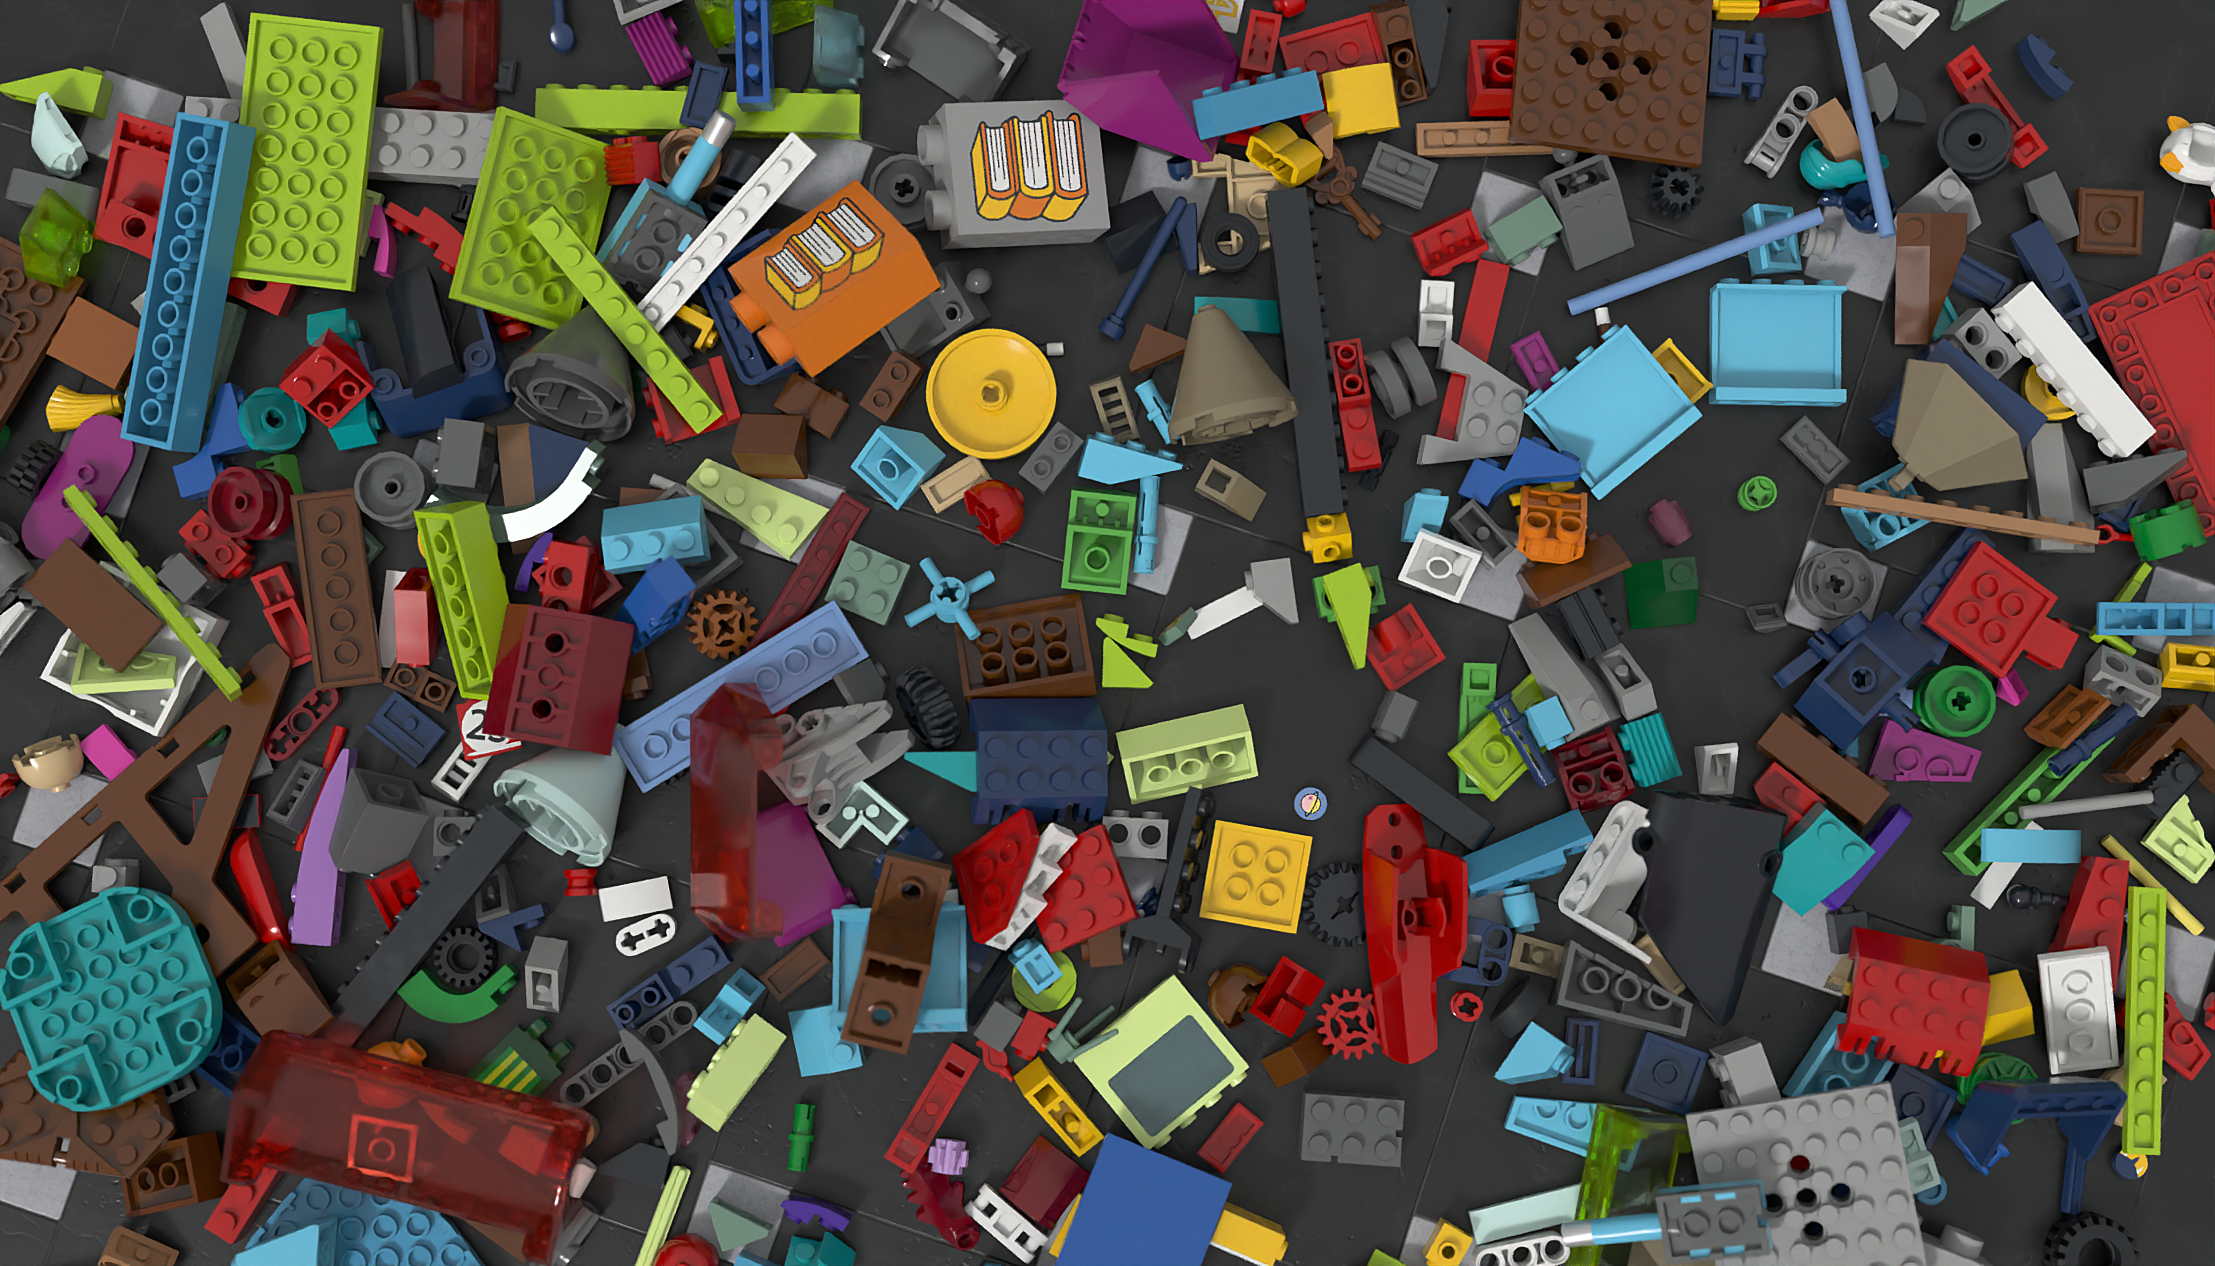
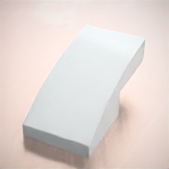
(1435, 312)
(635, 899)

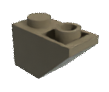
(1230, 490)

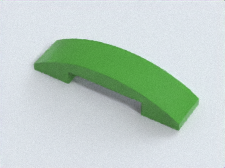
(1476, 691)

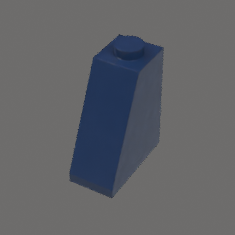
(552, 459)

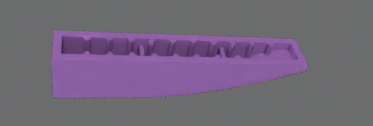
(319, 884)

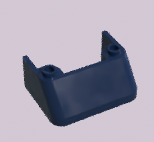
(746, 351)
(475, 398)
(2083, 1104)

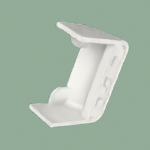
(1609, 880)

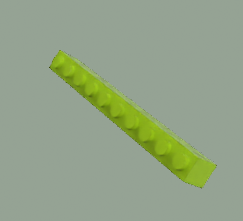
(658, 112)

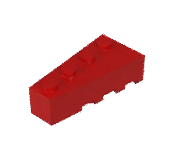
(2095, 910)

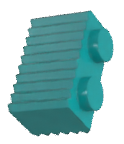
(1649, 750)

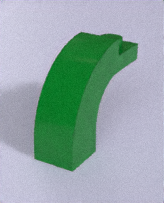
(440, 1003)

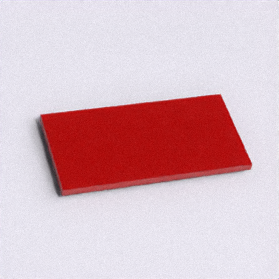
(2165, 360)

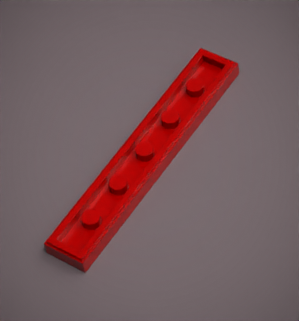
(1475, 335)

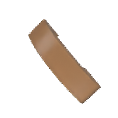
(516, 473)

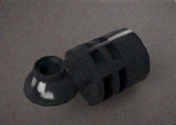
(733, 175)

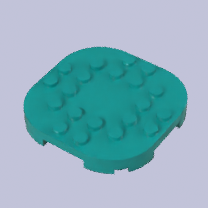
(111, 999)

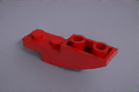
(433, 232)
(1354, 405)

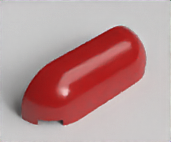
(259, 890)

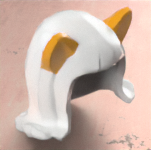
(2190, 152)

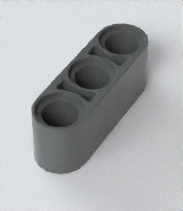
(27, 188)

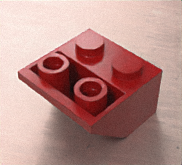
(327, 379)

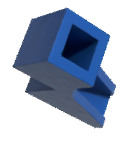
(222, 441)
(1529, 465)

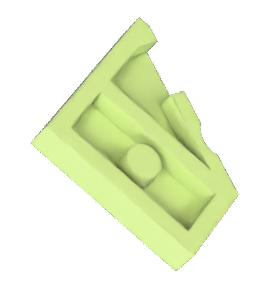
(2181, 842)

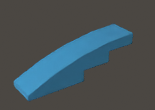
(2155, 618)

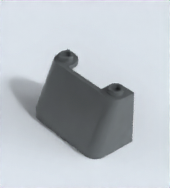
(952, 48)

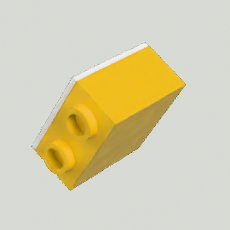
(1249, 1236)

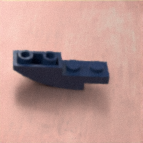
(2053, 277)
(670, 983)

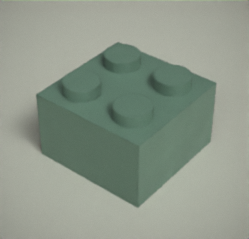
(869, 583)

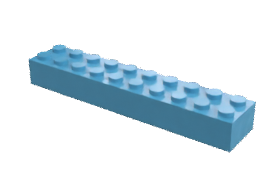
(187, 282)

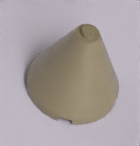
(1224, 384)

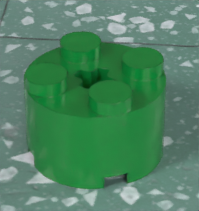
(2166, 530)

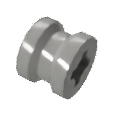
(1817, 243)

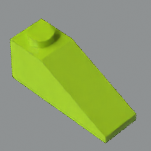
(70, 89)
(1350, 602)

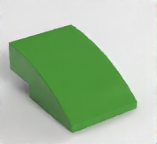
(1098, 540)

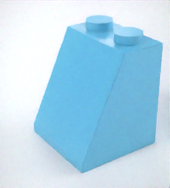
(303, 1246)

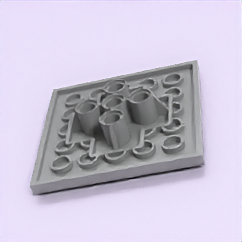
(1848, 1140)

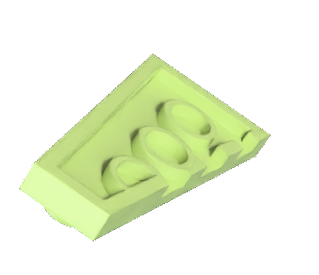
(762, 509)

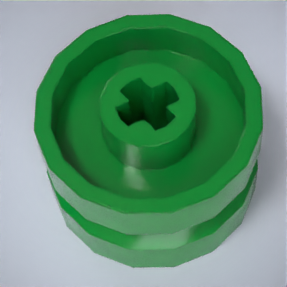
(1972, 696)

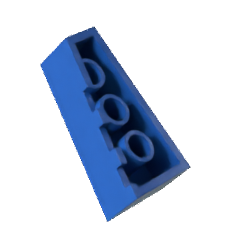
(657, 602)

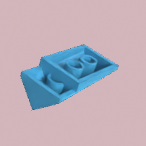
(1527, 855)

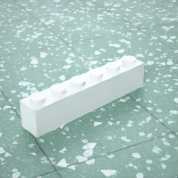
(2072, 371)

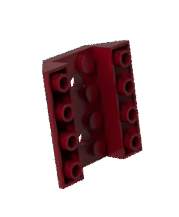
(579, 681)

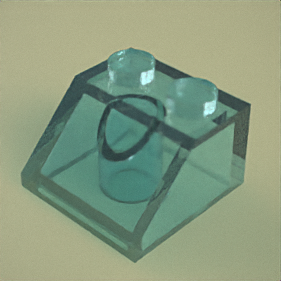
(837, 48)

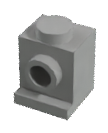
(116, 874)

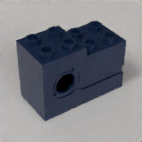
(2011, 407)

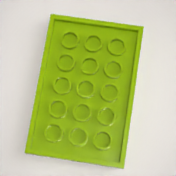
(521, 177)

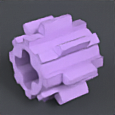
(948, 1156)

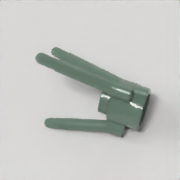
(1064, 1044)

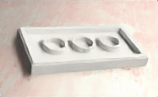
(2078, 1010)

